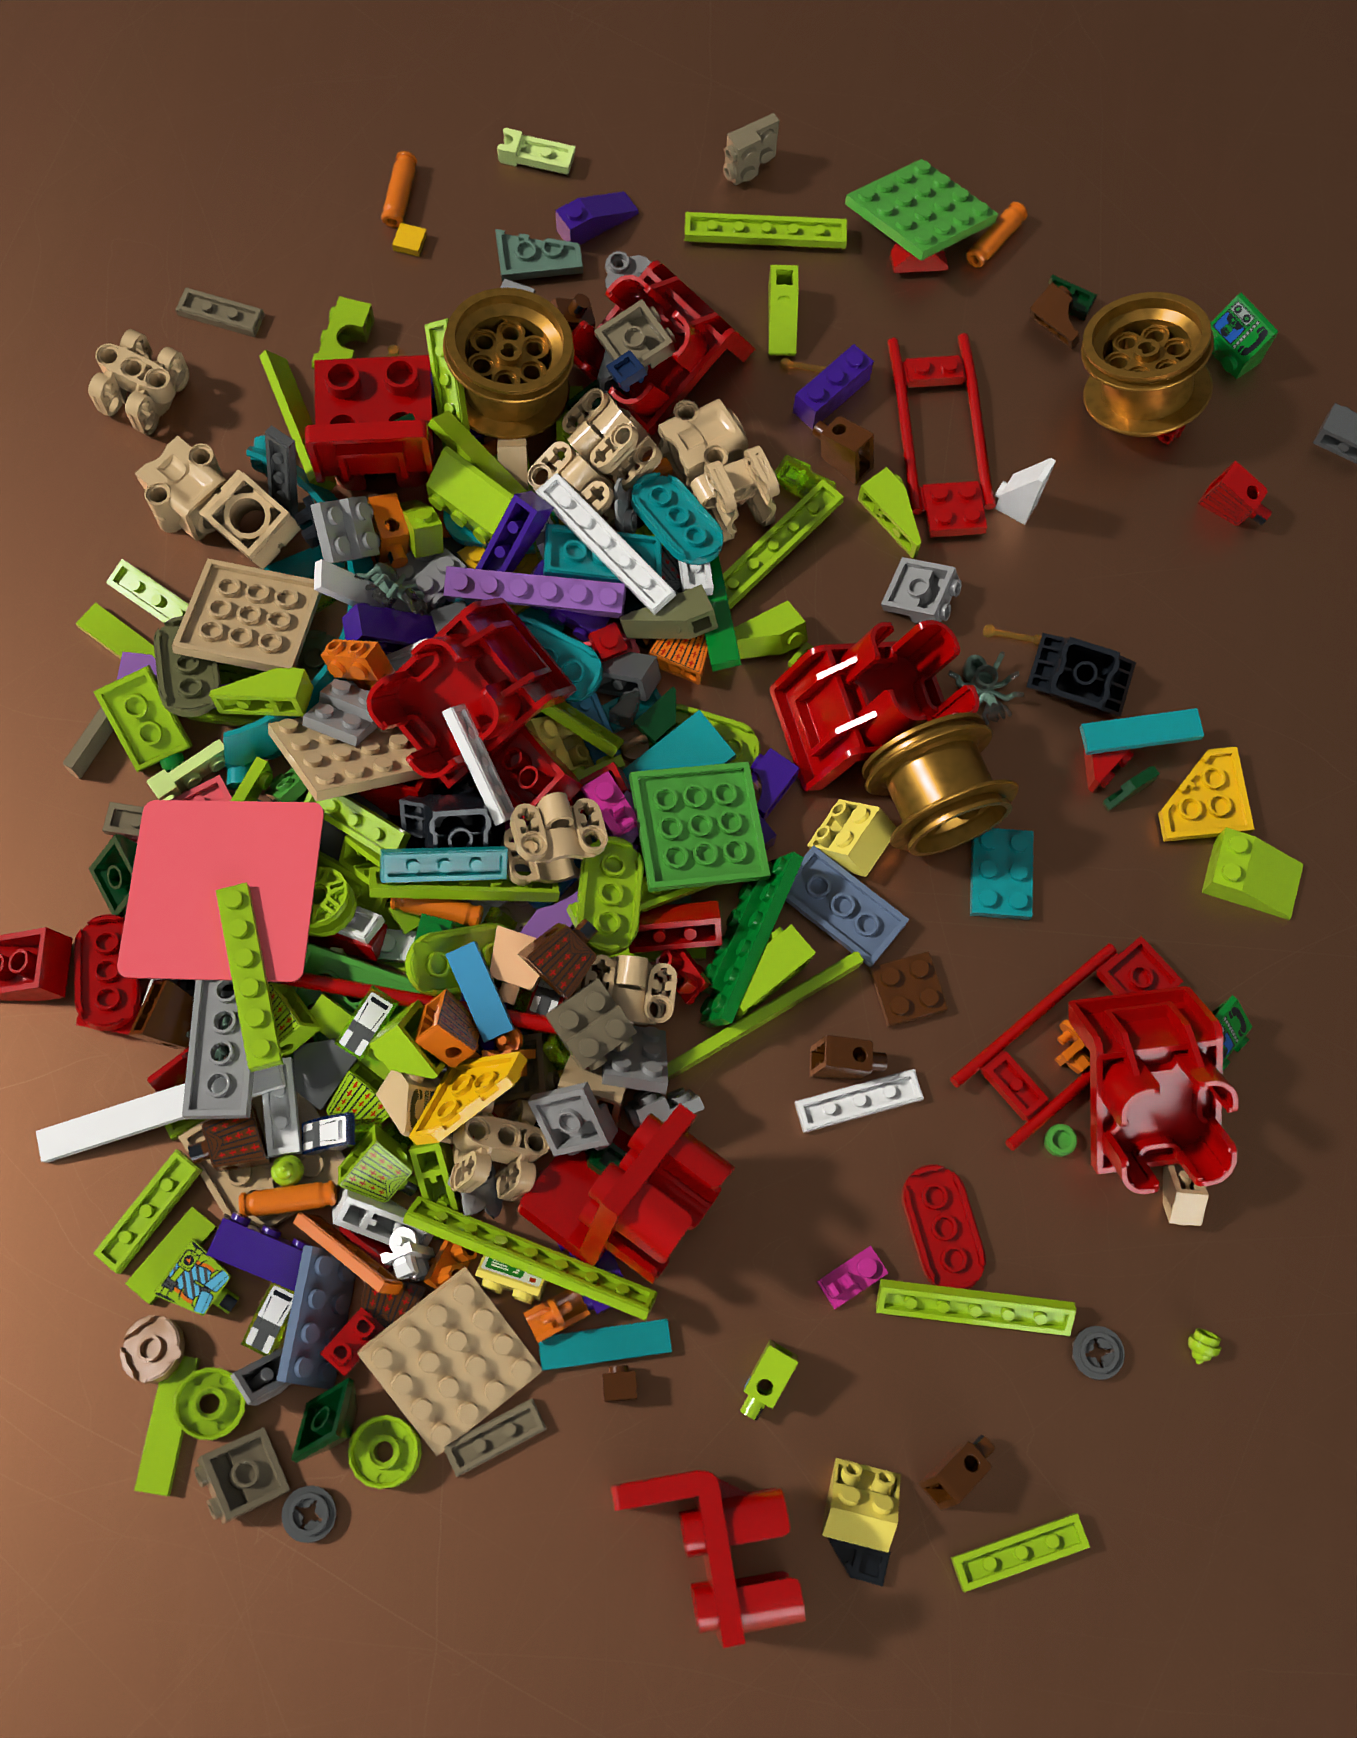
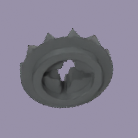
(1110, 1362)
(293, 1518)

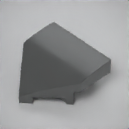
(320, 1070)

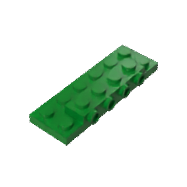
(745, 940)

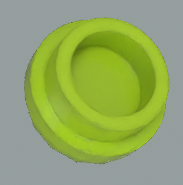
(287, 1170)
(1204, 1345)

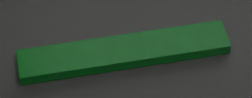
(722, 641)

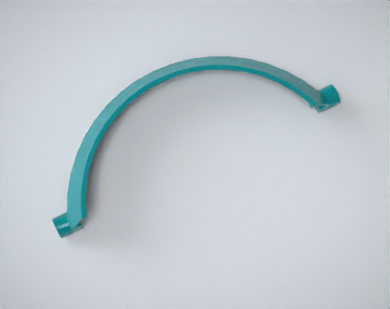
(253, 740)

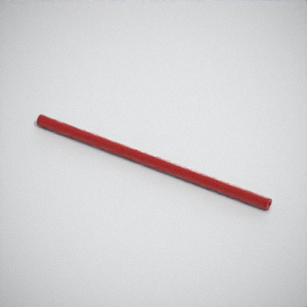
(406, 998)

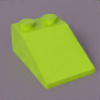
(1252, 874)
(781, 961)

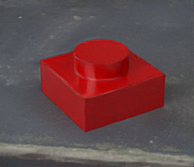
(608, 642)

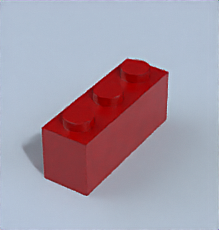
(678, 927)

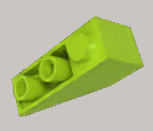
(782, 310)

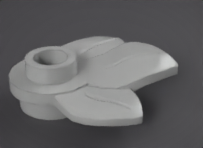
(629, 266)
(625, 518)
(482, 1198)

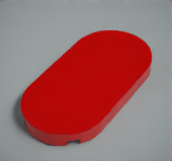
(101, 994)
(943, 1227)

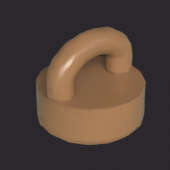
(634, 746)

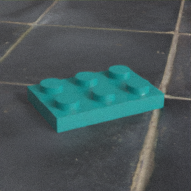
(1002, 874)

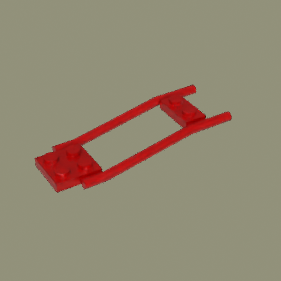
(952, 506)
(1131, 971)

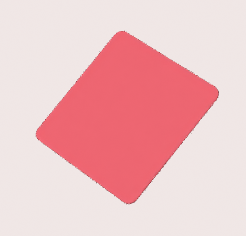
(209, 845)

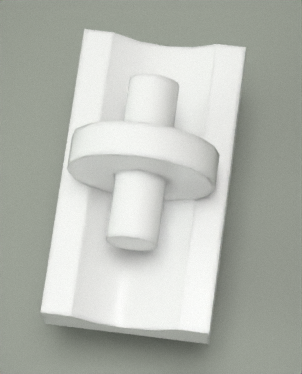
(408, 1256)

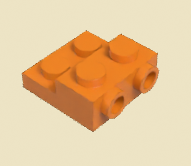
(357, 661)

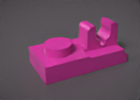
(615, 809)
(852, 1277)

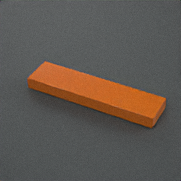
(348, 1253)

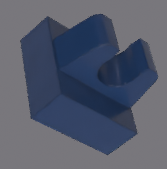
(626, 370)

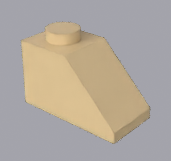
(1182, 1198)

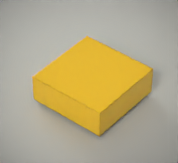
(409, 239)

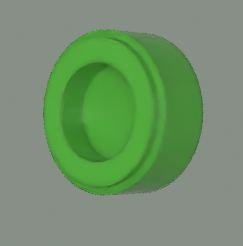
(1060, 1140)

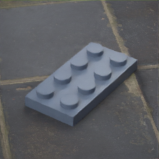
(844, 907)
(315, 1318)

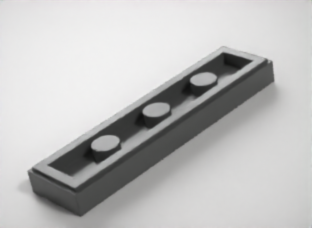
(282, 469)

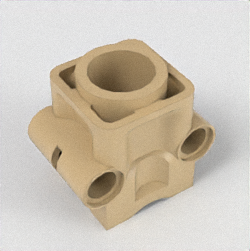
(701, 437)
(181, 485)
(238, 498)

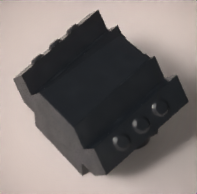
(1081, 673)
(449, 821)

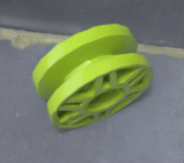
(332, 903)
(188, 1397)
(364, 1452)

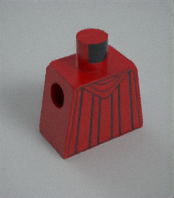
(1236, 496)

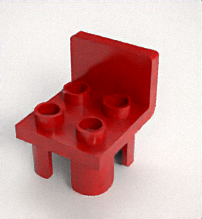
(698, 333)
(357, 425)
(475, 660)
(858, 696)
(1156, 1086)
(634, 1206)
(725, 1519)

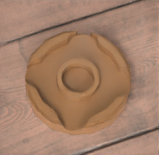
(152, 1349)

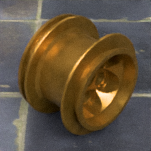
(512, 361)
(1147, 363)
(940, 784)

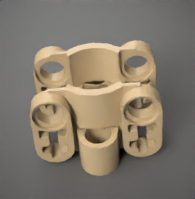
(136, 373)
(610, 438)
(580, 475)
(744, 479)
(553, 838)
(630, 985)
(499, 1141)

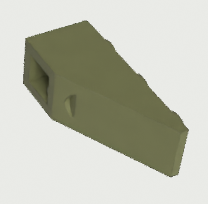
(682, 618)

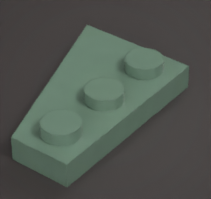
(533, 258)

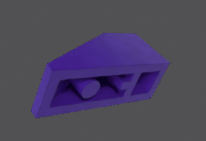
(593, 215)

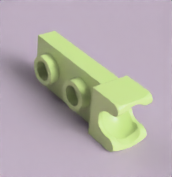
(535, 152)
(189, 773)

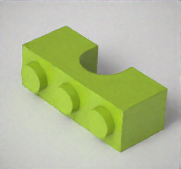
(348, 322)

